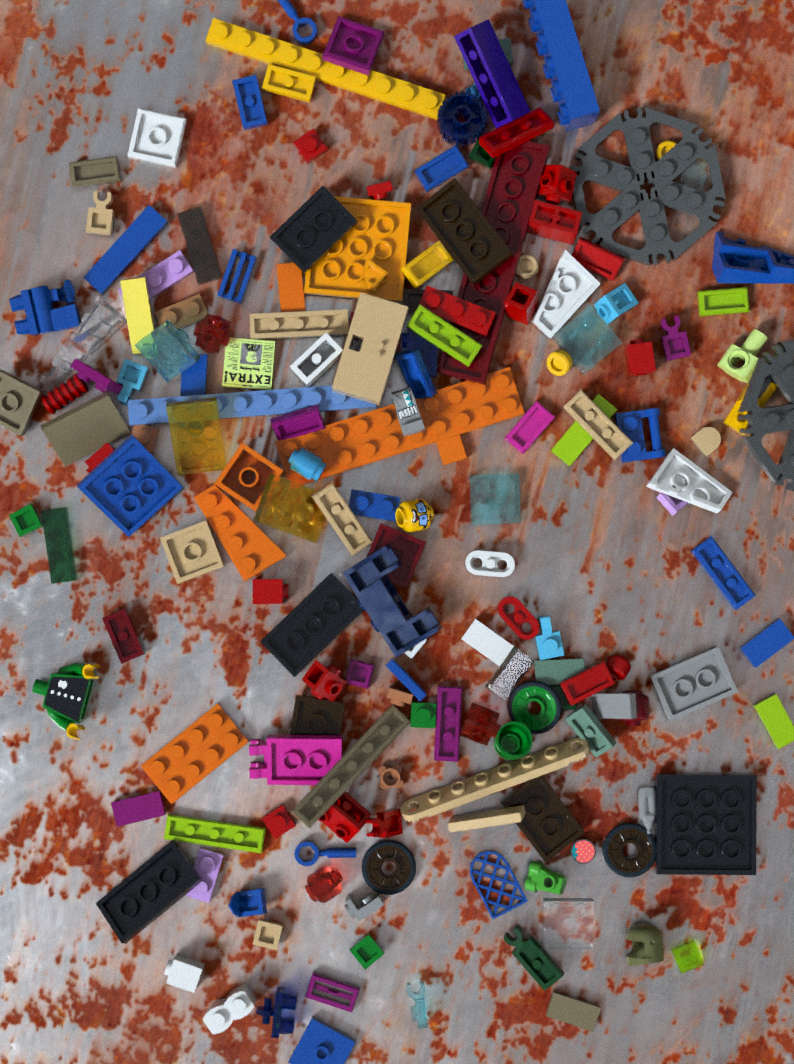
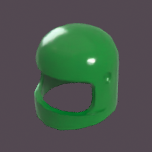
(506, 738)

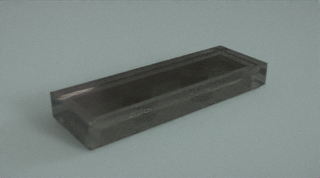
(199, 245)

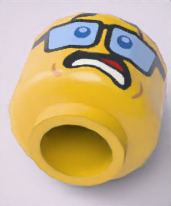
(414, 515)

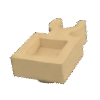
(100, 218)

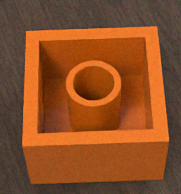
(247, 476)

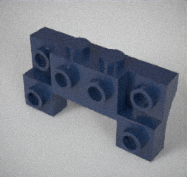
(384, 604)

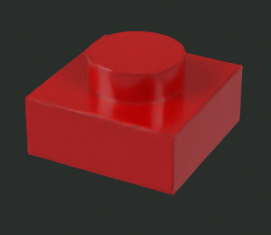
(310, 146)
(379, 190)
(278, 821)

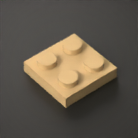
(192, 552)

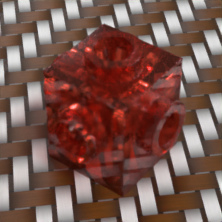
(212, 333)
(480, 724)

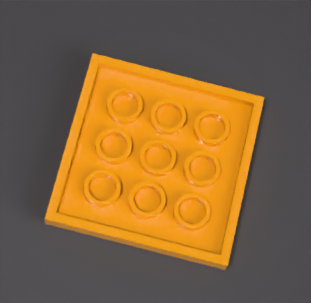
(379, 235)

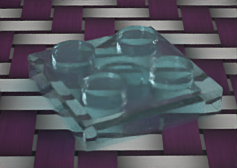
(495, 499)

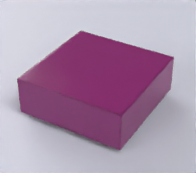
(359, 673)

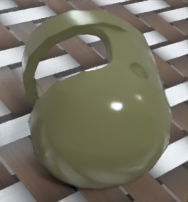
(652, 950)

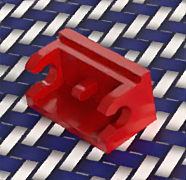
(554, 222)

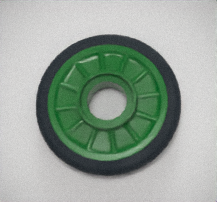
(545, 696)

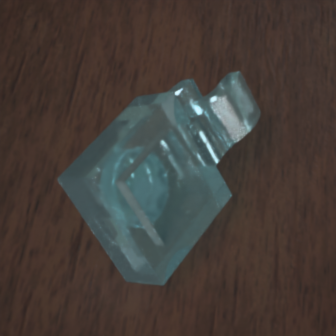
(419, 1010)

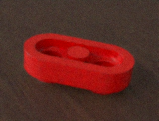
(518, 617)

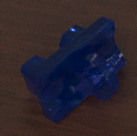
(280, 1024)

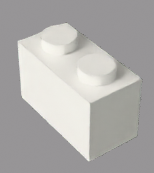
(317, 360)

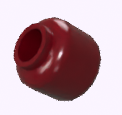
(642, 708)

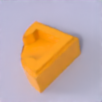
(373, 274)

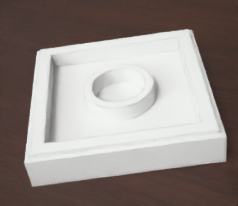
(157, 138)

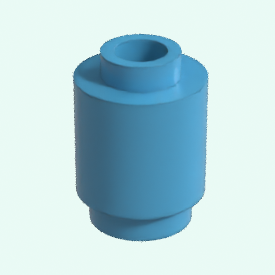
(306, 464)

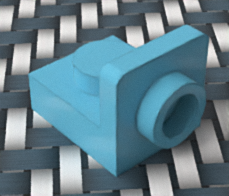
(615, 303)

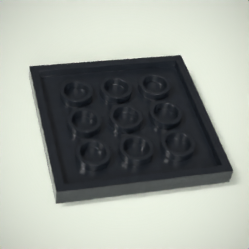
(706, 824)

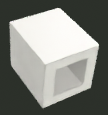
(184, 973)

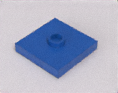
(322, 1045)

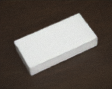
(487, 642)

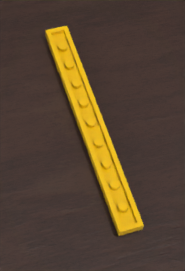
(299, 59)

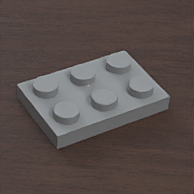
(693, 683)

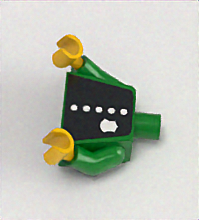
(67, 695)

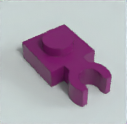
(675, 343)

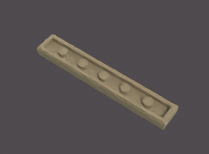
(350, 767)

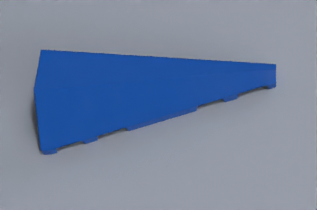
(749, 264)

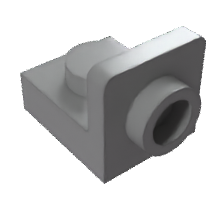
(368, 905)

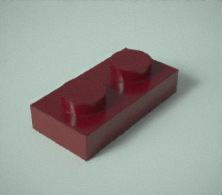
(123, 635)

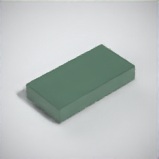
(557, 670)

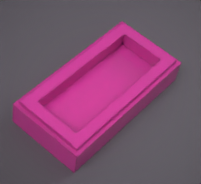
(529, 427)

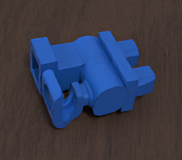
(39, 311)

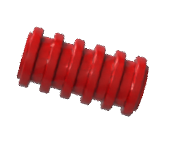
(63, 394)

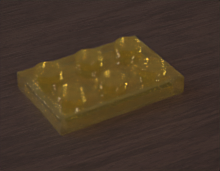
(196, 436)
(290, 508)

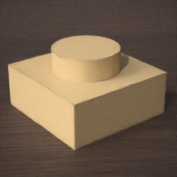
(267, 934)

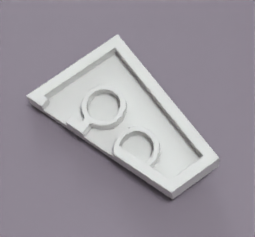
(564, 294)
(688, 482)

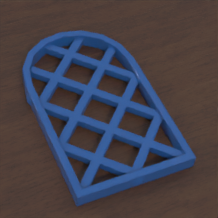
(508, 908)

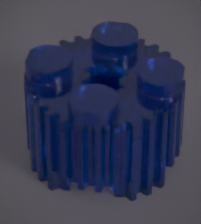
(461, 132)

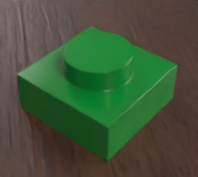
(26, 520)
(423, 714)
(367, 951)

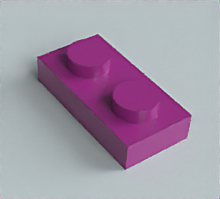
(88, 373)

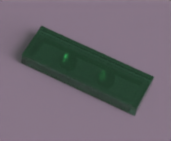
(59, 545)

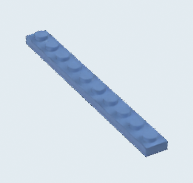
(249, 403)

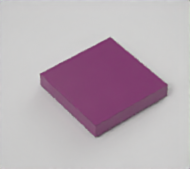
(353, 45)

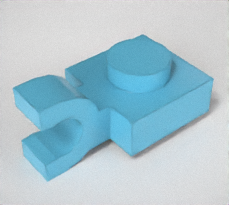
(131, 377)
(548, 643)

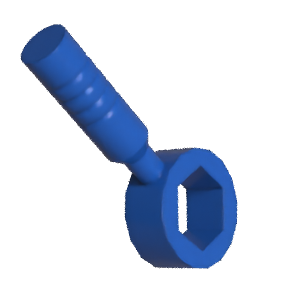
(292, 13)
(329, 852)

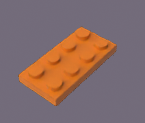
(195, 753)

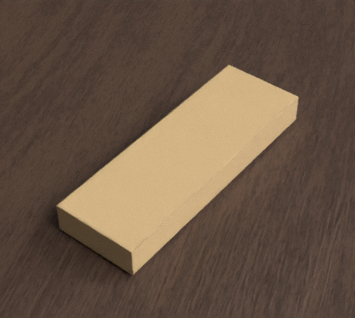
(597, 425)
(341, 518)
(486, 818)

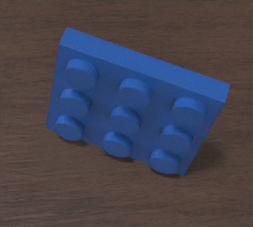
(130, 485)

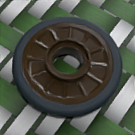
(614, 845)
(388, 883)

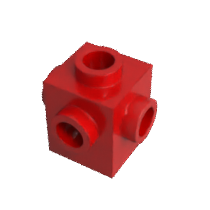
(557, 184)
(324, 681)

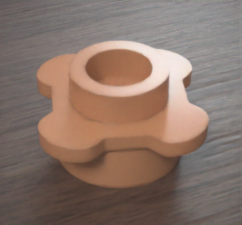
(387, 783)

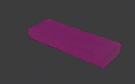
(448, 723)

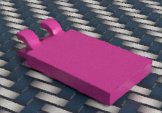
(295, 758)

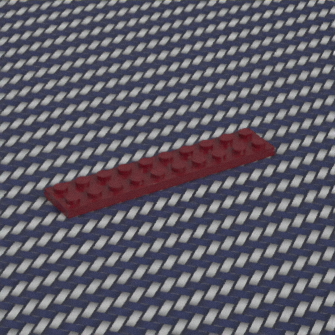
(508, 210)

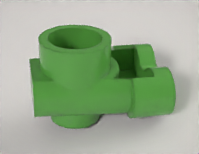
(540, 877)

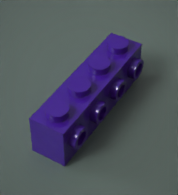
(492, 73)

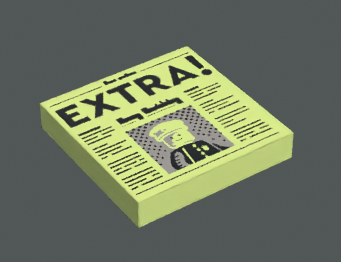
(249, 364)

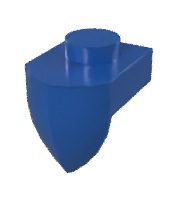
(248, 903)

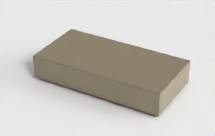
(95, 172)
(573, 1011)

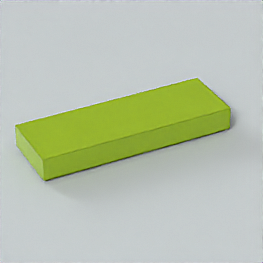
(444, 335)
(576, 438)

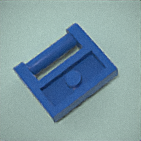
(631, 425)

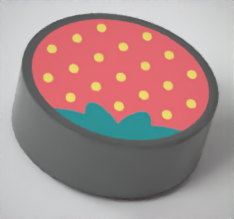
(583, 850)

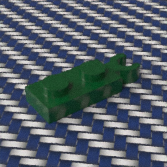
(534, 958)

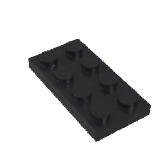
(312, 625)
(148, 892)

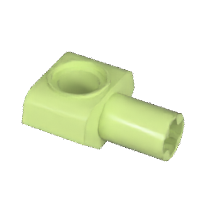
(746, 353)

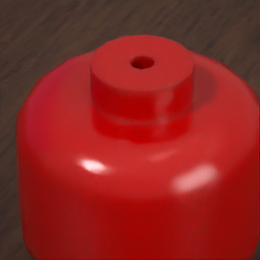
(618, 666)

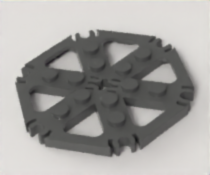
(669, 193)
(771, 418)

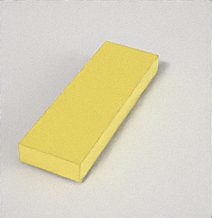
(137, 309)

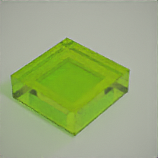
(687, 956)

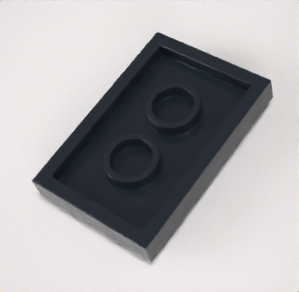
(313, 229)

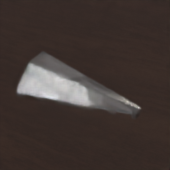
(89, 336)

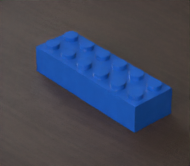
(563, 62)

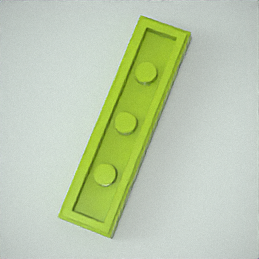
(214, 833)

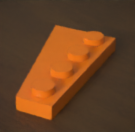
(243, 541)

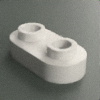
(489, 563)

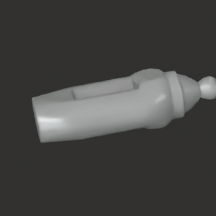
(647, 806)

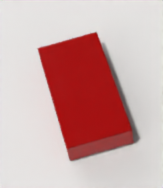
(597, 258)
(587, 683)

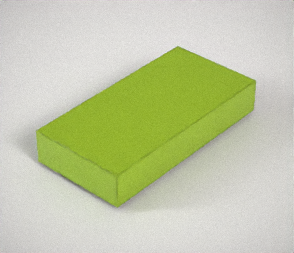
(723, 301)
(775, 720)

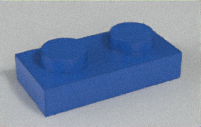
(249, 102)
(373, 505)

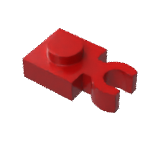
(386, 824)

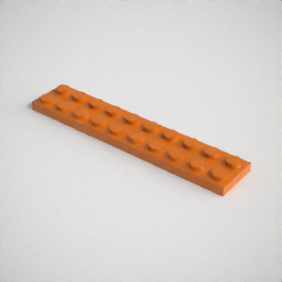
(379, 434)

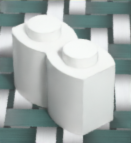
(234, 1007)

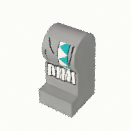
(407, 412)

